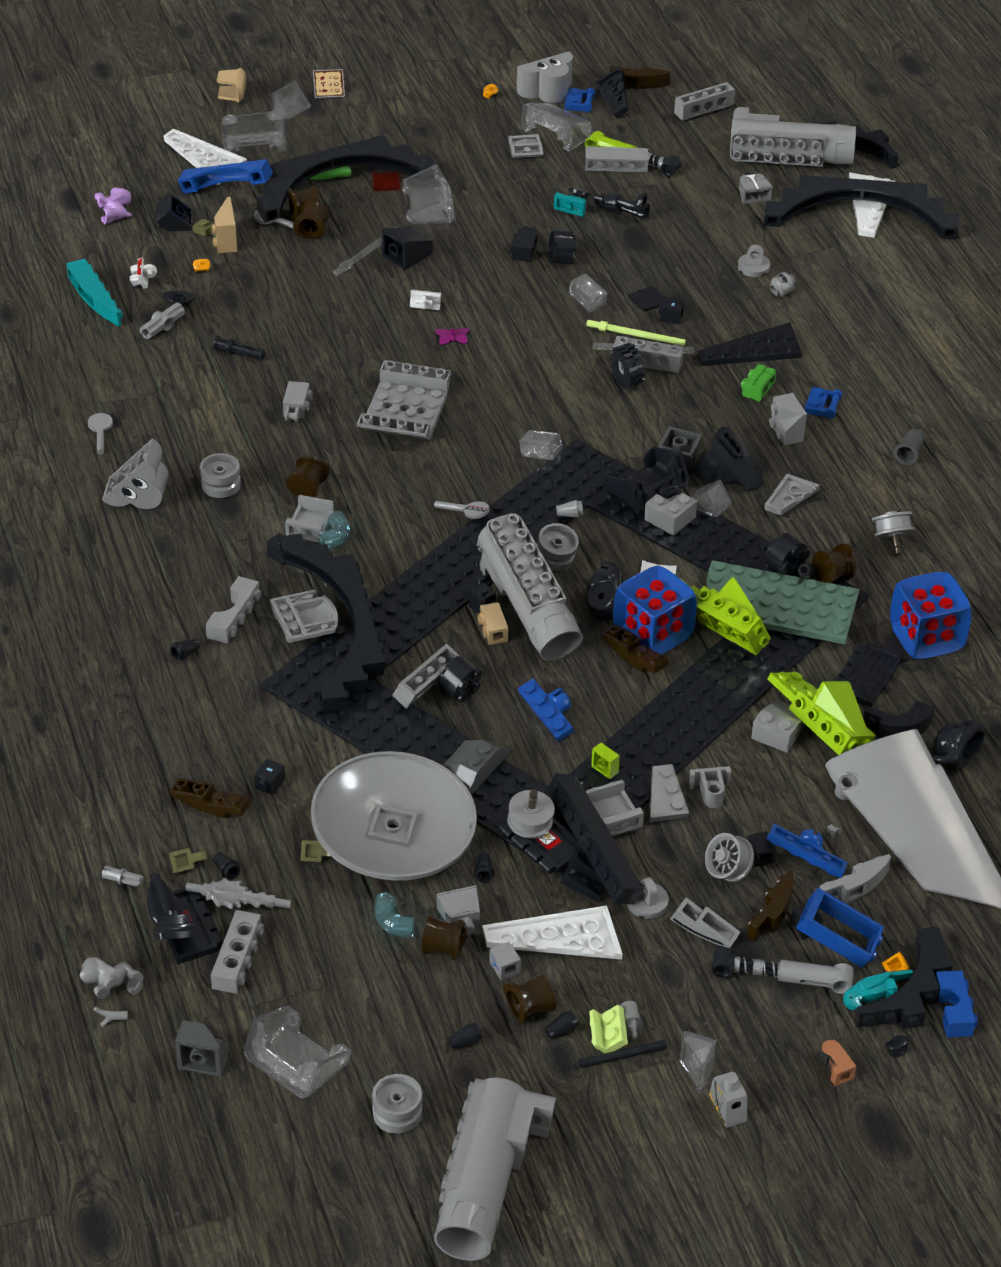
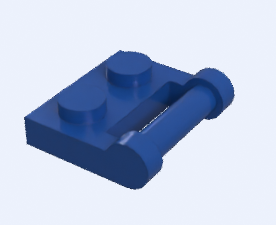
(575, 97)
(818, 399)

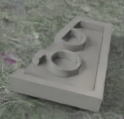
(790, 493)

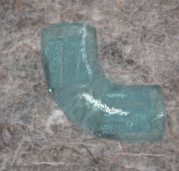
(339, 530)
(391, 921)

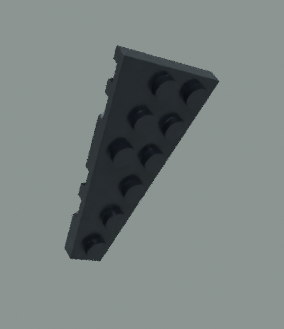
(765, 345)

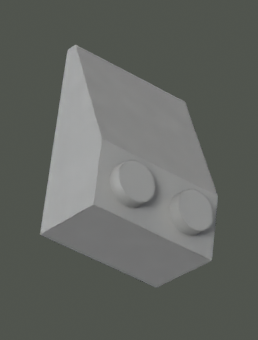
(777, 726)

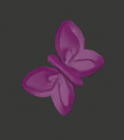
(452, 334)

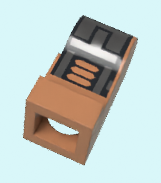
(838, 1061)

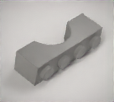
(224, 624)

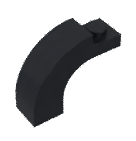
(917, 718)

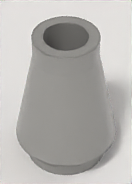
(570, 509)

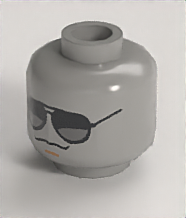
(782, 284)

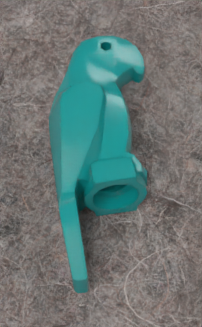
(874, 988)

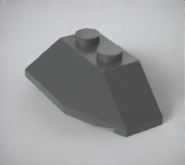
(475, 762)

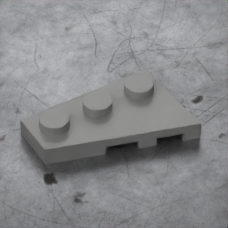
(666, 795)

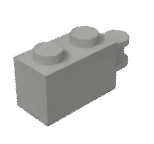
(296, 400)

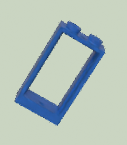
(846, 915)

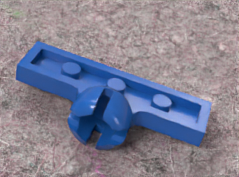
(548, 708)
(807, 847)

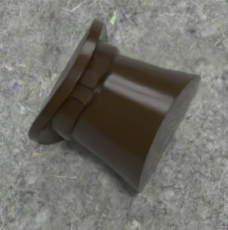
(297, 199)
(311, 220)
(307, 476)
(835, 564)
(444, 936)
(530, 997)

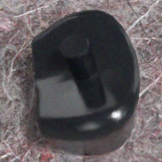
(897, 1046)

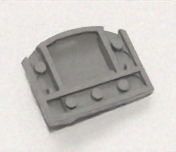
(305, 615)

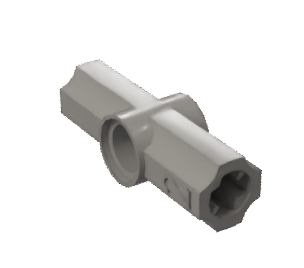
(162, 320)

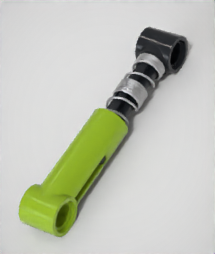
(668, 165)

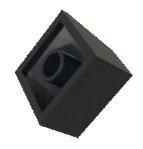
(174, 214)

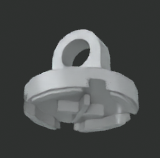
(754, 264)
(652, 901)

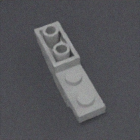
(862, 880)

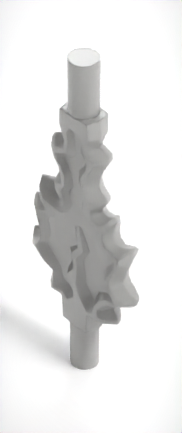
(232, 894)

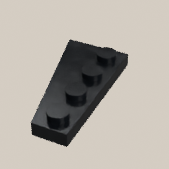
(613, 91)

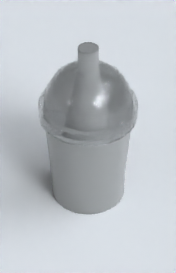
(632, 1019)

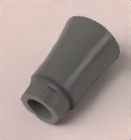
(907, 450)

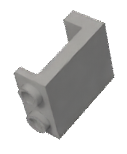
(310, 517)
(616, 808)

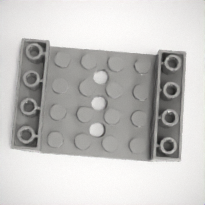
(409, 389)

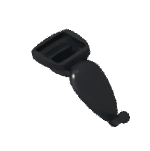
(167, 913)

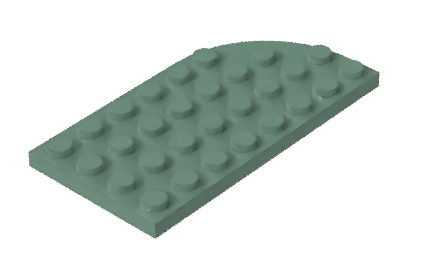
(790, 602)

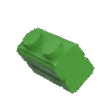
(758, 382)

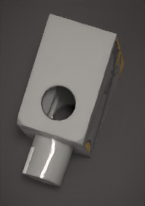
(728, 1091)

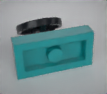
(571, 204)

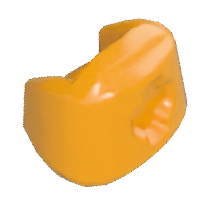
(490, 90)
(201, 265)

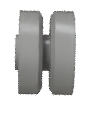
(220, 475)
(558, 546)
(397, 1103)

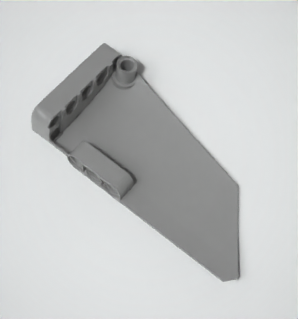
(917, 815)

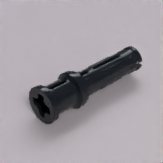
(231, 346)

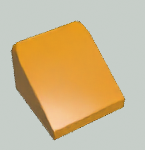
(896, 963)

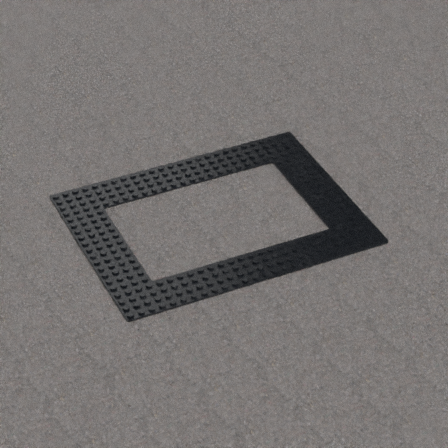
(665, 732)

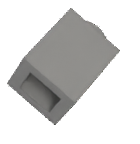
(505, 960)

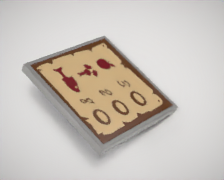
(328, 83)

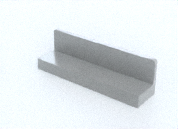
(616, 159)

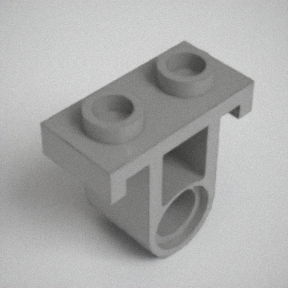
(711, 784)

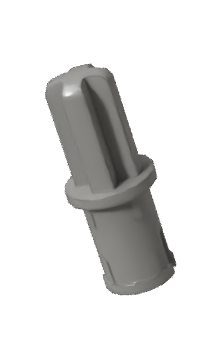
(122, 876)

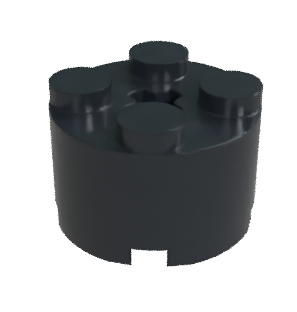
(562, 247)
(787, 554)
(460, 678)

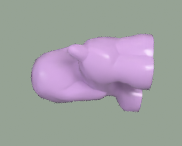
(114, 204)

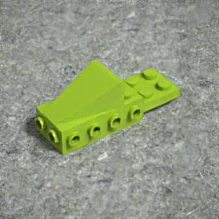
(731, 616)
(827, 711)

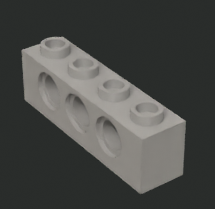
(704, 101)
(656, 354)
(424, 677)
(237, 952)

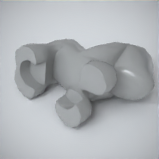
(108, 977)

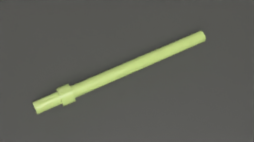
(604, 326)

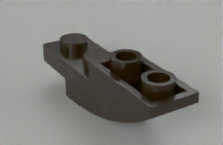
(645, 77)
(632, 651)
(207, 799)
(775, 907)

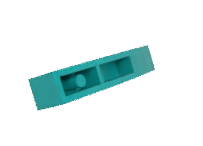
(93, 291)

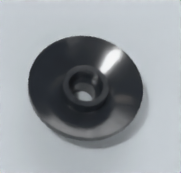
(179, 297)

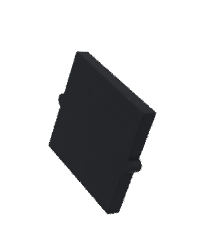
(647, 298)

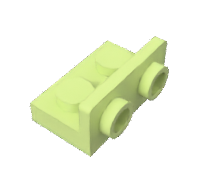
(608, 1029)

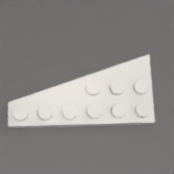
(200, 152)
(868, 212)
(570, 933)

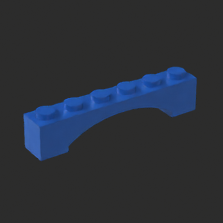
(252, 171)

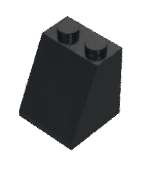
(405, 246)

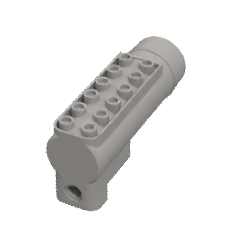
(768, 140)
(526, 579)
(484, 1152)

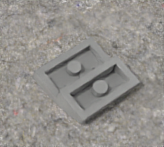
(525, 146)

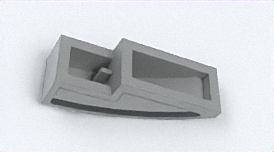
(704, 923)

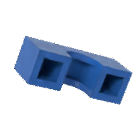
(954, 989)

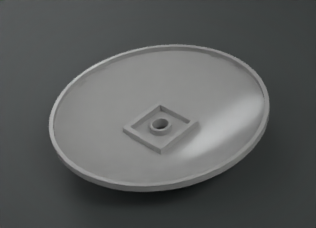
(398, 788)

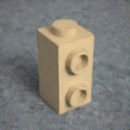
(493, 623)

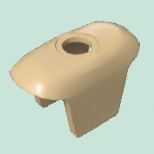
(232, 77)

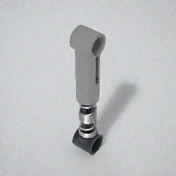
(836, 977)

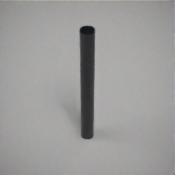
(623, 1053)

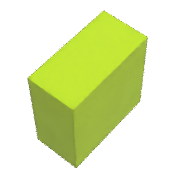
(605, 760)

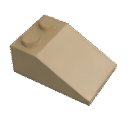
(225, 229)

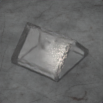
(290, 100)
(712, 498)
(698, 1058)

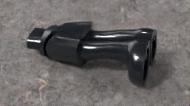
(615, 204)

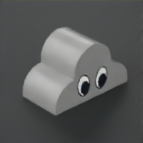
(546, 78)
(139, 479)

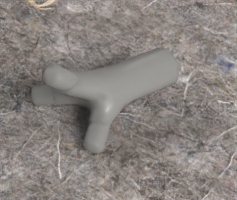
(111, 1015)

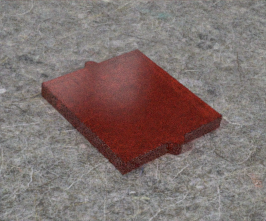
(386, 181)

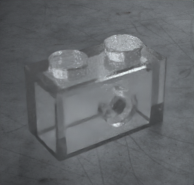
(587, 292)
(540, 445)

